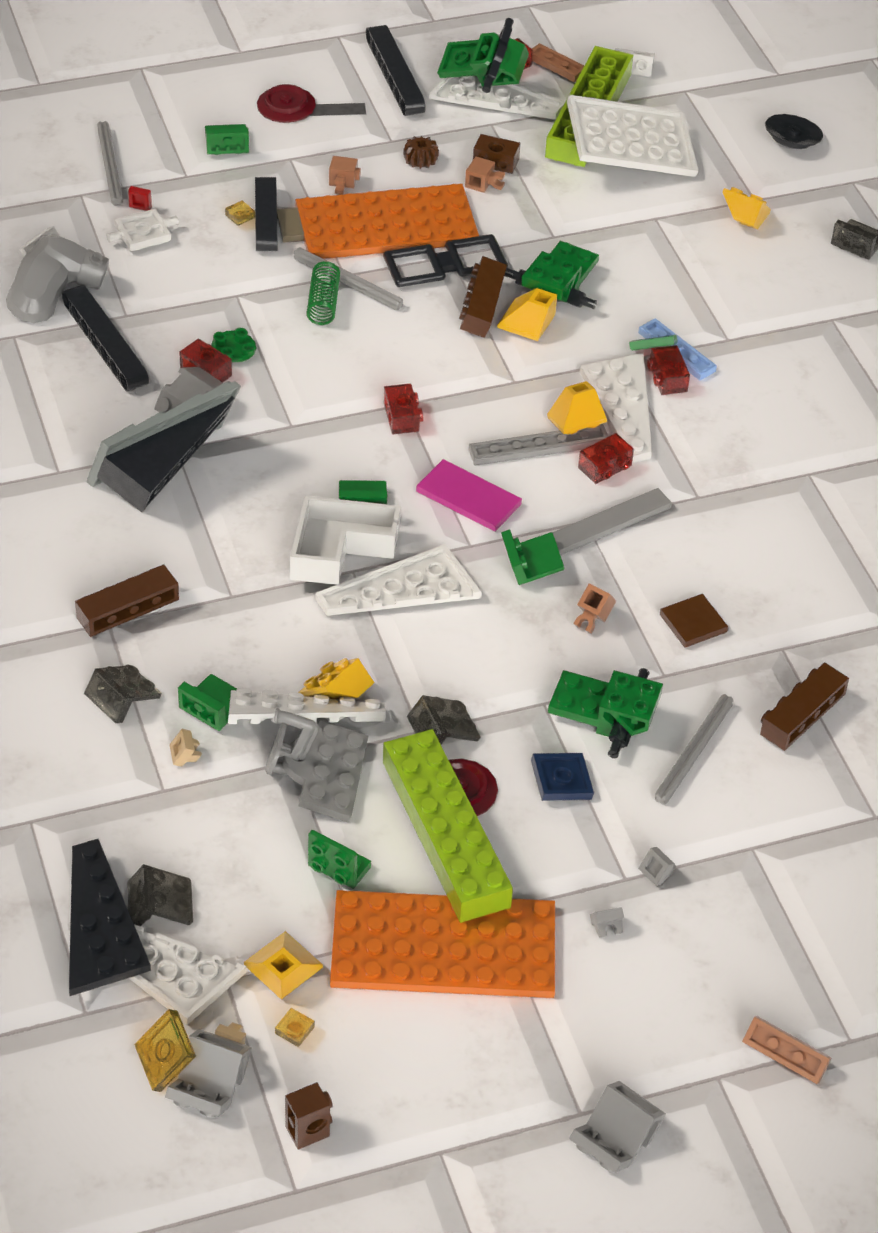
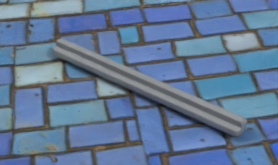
(110, 163)
(351, 280)
(693, 749)

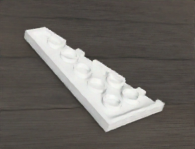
(507, 98)
(623, 396)
(183, 976)

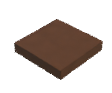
(693, 620)

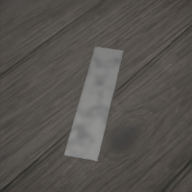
(339, 109)

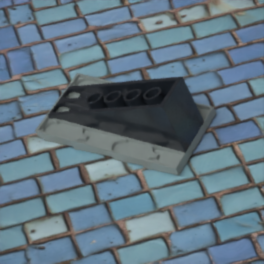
(148, 455)

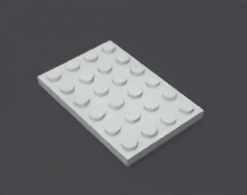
(632, 136)

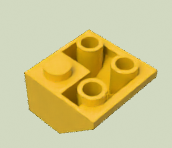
(746, 210)
(530, 314)
(577, 409)
(339, 680)
(283, 965)

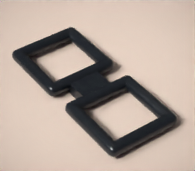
(441, 262)

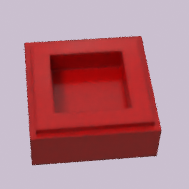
(140, 198)

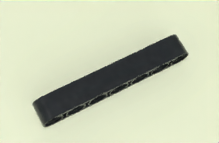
(395, 70)
(105, 338)

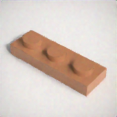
(556, 62)
(786, 1049)

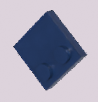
(562, 776)

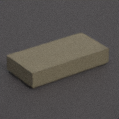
(290, 225)

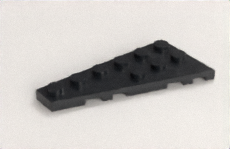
(101, 929)

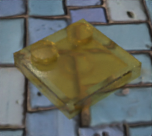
(164, 1050)

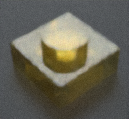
(240, 213)
(294, 1027)

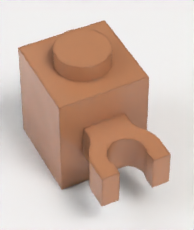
(343, 173)
(481, 175)
(594, 604)

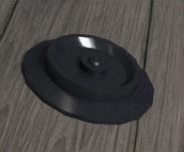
(793, 131)

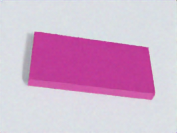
(469, 495)

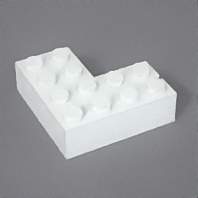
(338, 528)

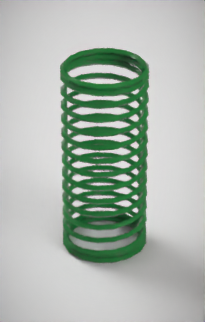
(323, 296)

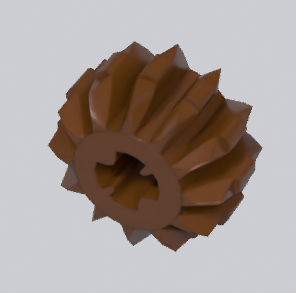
(421, 152)

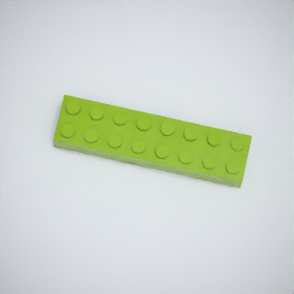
(600, 78)
(447, 826)

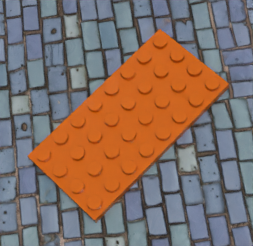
(385, 220)
(423, 947)

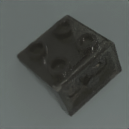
(855, 238)
(117, 687)
(445, 717)
(159, 894)

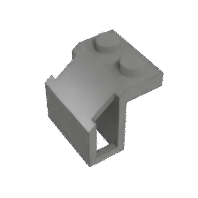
(188, 384)
(212, 1075)
(618, 1127)

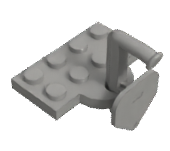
(321, 759)

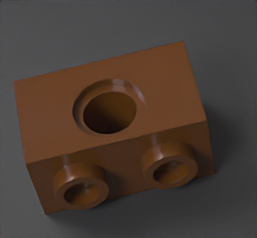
(501, 151)
(308, 1115)

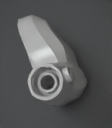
(46, 273)

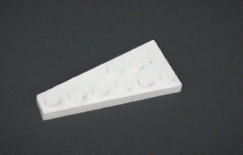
(415, 581)
(262, 706)

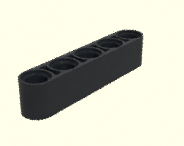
(266, 214)

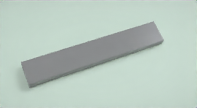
(534, 445)
(611, 520)

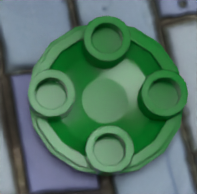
(235, 344)

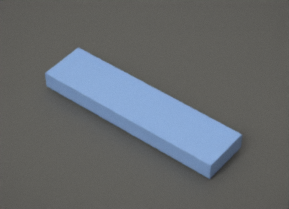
(695, 362)

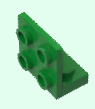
(227, 139)
(363, 491)
(533, 557)
(207, 701)
(336, 860)

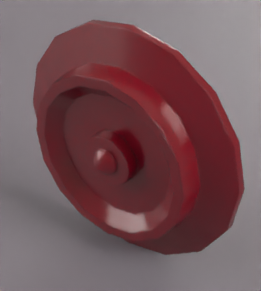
(286, 103)
(477, 784)

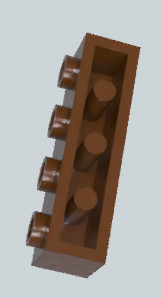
(482, 297)
(127, 600)
(803, 706)

